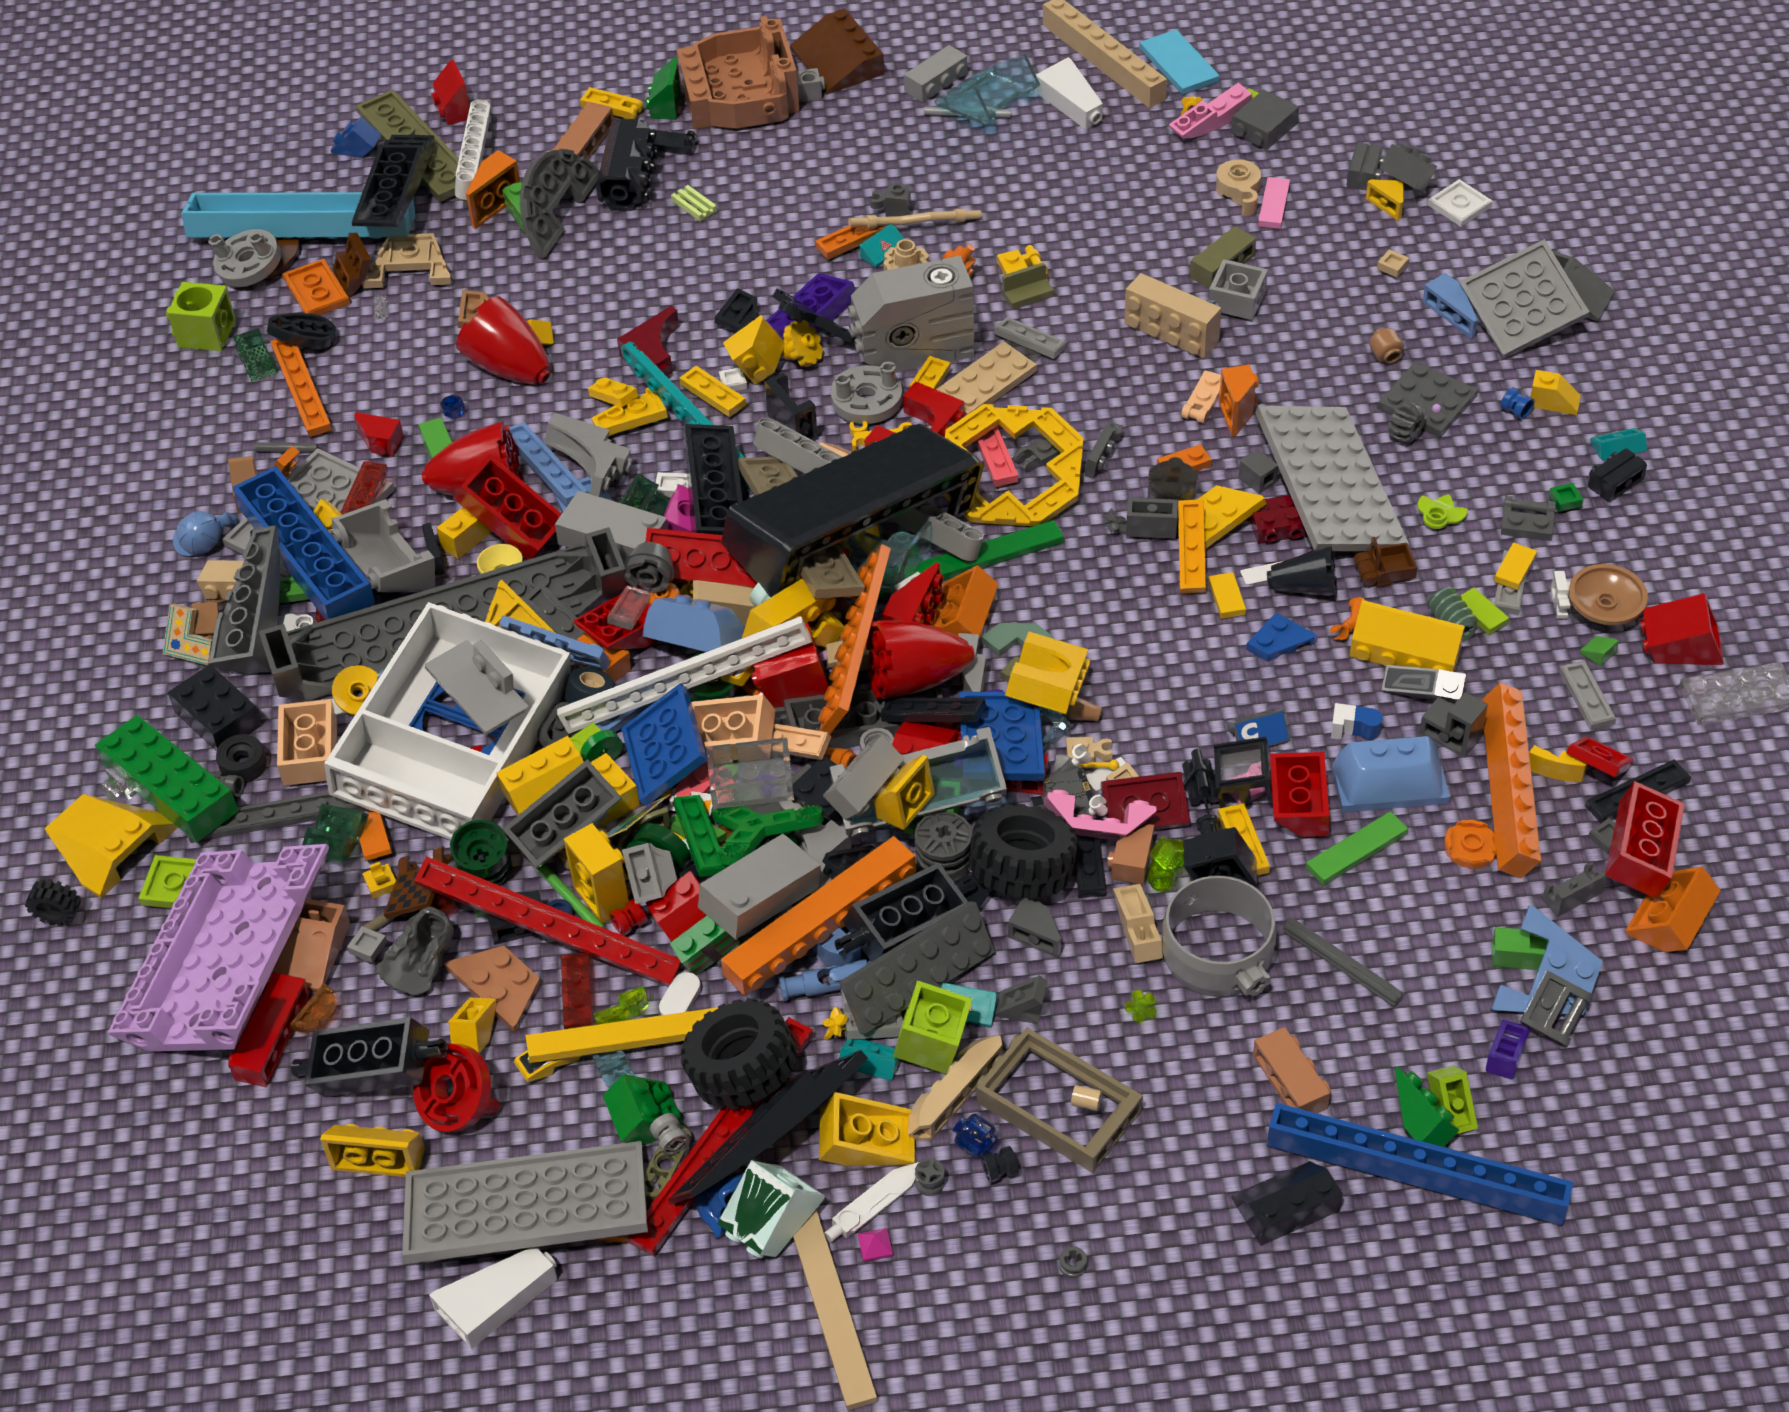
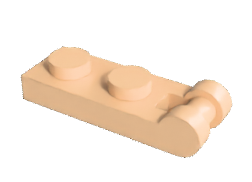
(1203, 398)

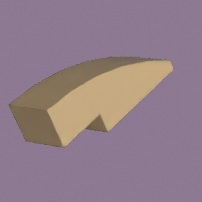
(1138, 923)

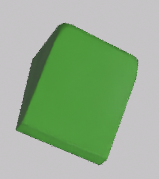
(1600, 649)

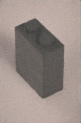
(1265, 119)

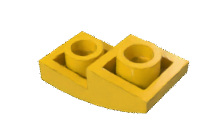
(1559, 768)

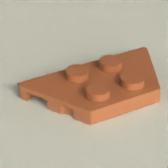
(500, 977)

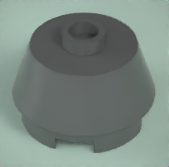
(649, 567)

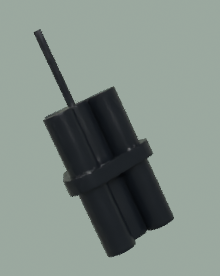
(1199, 779)

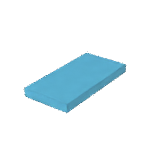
(1179, 61)

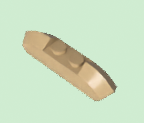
(948, 1095)

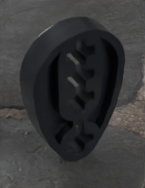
(302, 330)

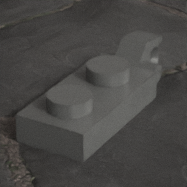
(1102, 447)

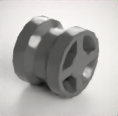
(924, 1172)

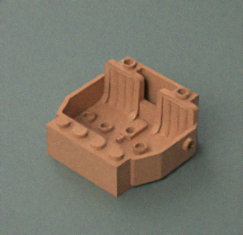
(740, 77)

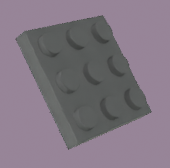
(1428, 388)

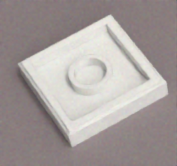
(1460, 203)

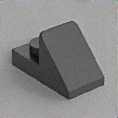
(1022, 1001)

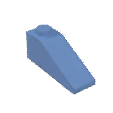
(1451, 303)

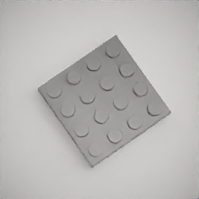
(1524, 299)

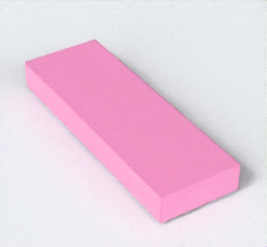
(1274, 203)

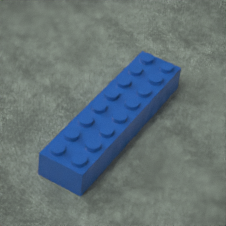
(304, 545)

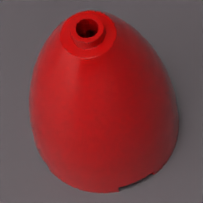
(504, 344)
(461, 457)
(913, 657)

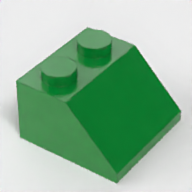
(665, 92)

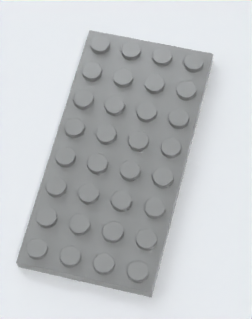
(1330, 477)
(524, 1202)

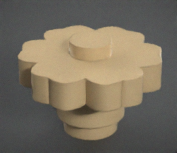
(904, 255)

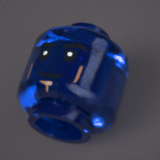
(974, 1135)

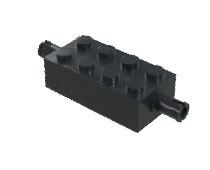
(902, 911)
(368, 1057)

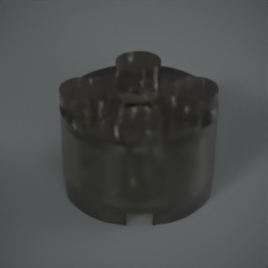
(1172, 481)

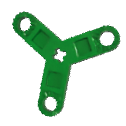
(752, 827)

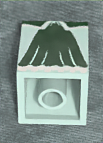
(768, 1208)

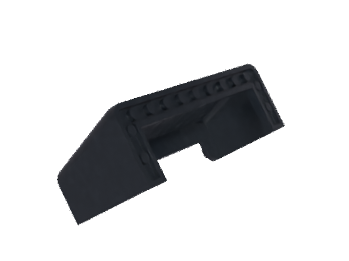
(845, 497)

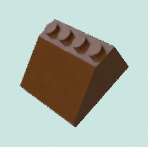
(839, 52)

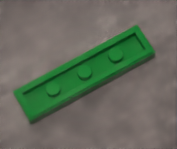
(699, 834)

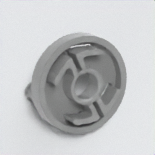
(249, 254)
(867, 380)

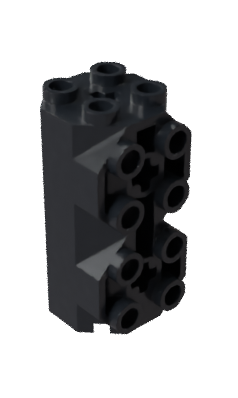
(626, 165)

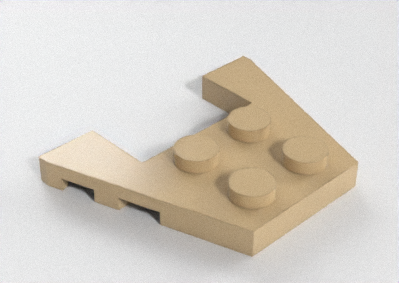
(408, 253)

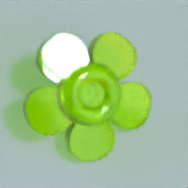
(1140, 1006)

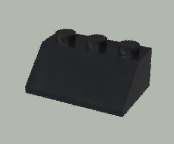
(1288, 1201)

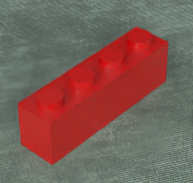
(268, 1030)

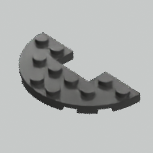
(543, 188)

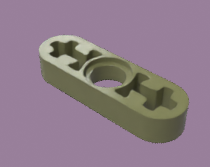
(663, 1175)

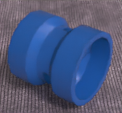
(1517, 403)

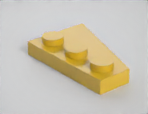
(638, 412)

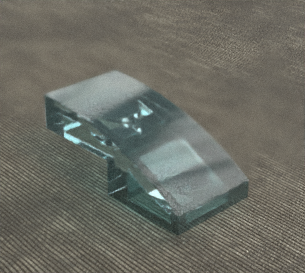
(611, 1066)

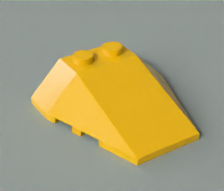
(100, 834)

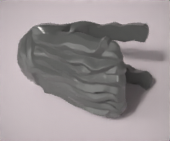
(417, 952)

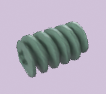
(1449, 607)

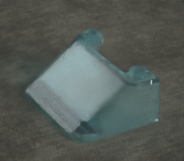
(990, 90)

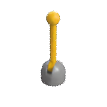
(1060, 759)

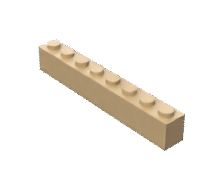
(1105, 52)

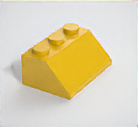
(538, 773)
(373, 1150)

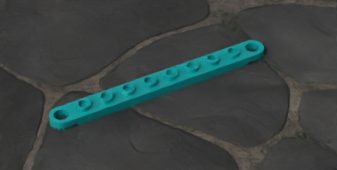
(666, 390)

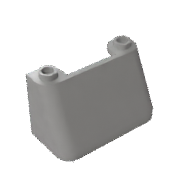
(382, 552)

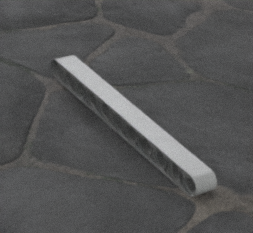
(806, 455)

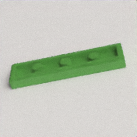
(1356, 848)

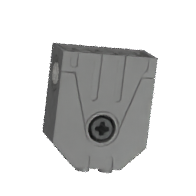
(914, 314)

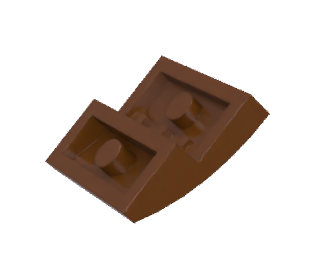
(352, 264)

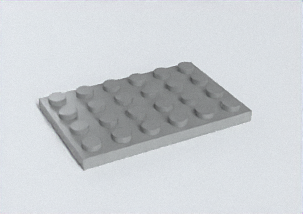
(314, 479)

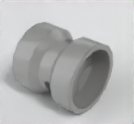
(669, 1134)

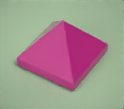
(875, 1244)

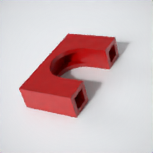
(929, 406)

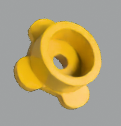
(1189, 101)

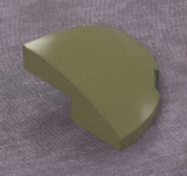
(658, 817)

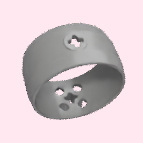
(1215, 977)

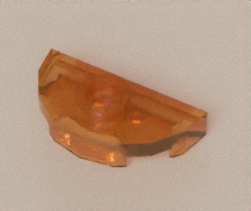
(316, 1012)

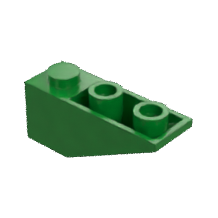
(1420, 1111)

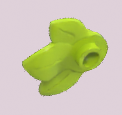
(1440, 511)

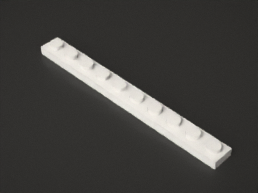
(688, 672)

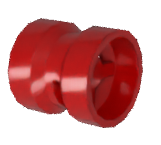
(628, 917)

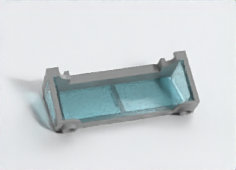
(960, 775)

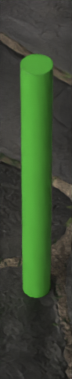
(568, 895)

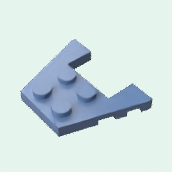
(1561, 956)

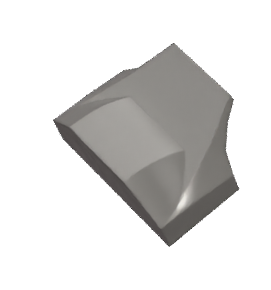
(649, 871)

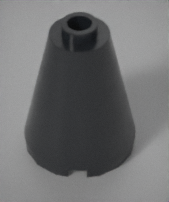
(1306, 573)

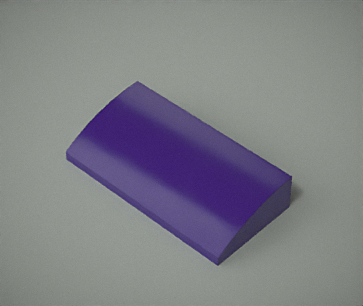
(823, 295)

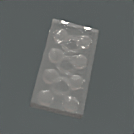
(1737, 693)

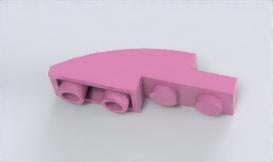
(1211, 116)

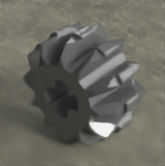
(1407, 421)

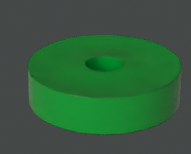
(600, 743)

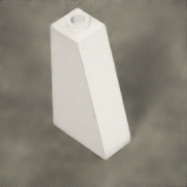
(1070, 93)
(494, 1294)

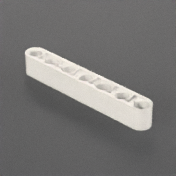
(472, 146)

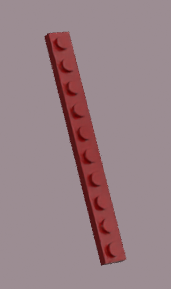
(548, 921)
(663, 1215)

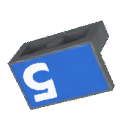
(1261, 724)

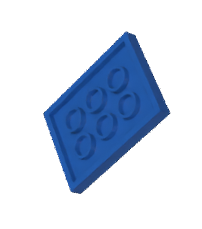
(1015, 733)
(663, 744)

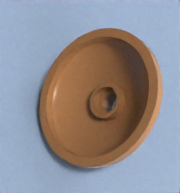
(1608, 594)

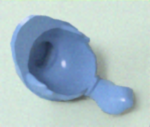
(201, 532)

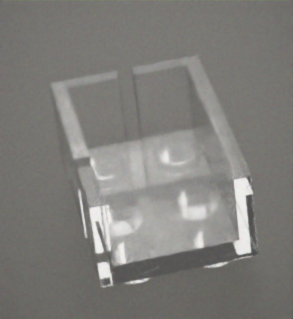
(757, 778)

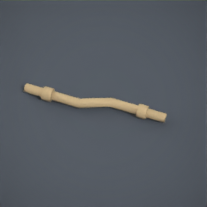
(873, 221)

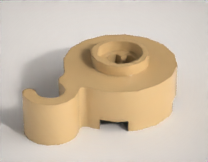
(1240, 182)

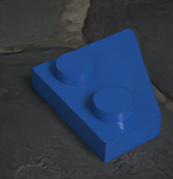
(1279, 637)

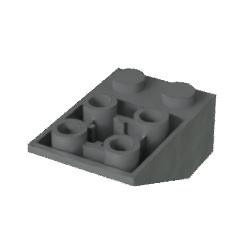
(1591, 288)

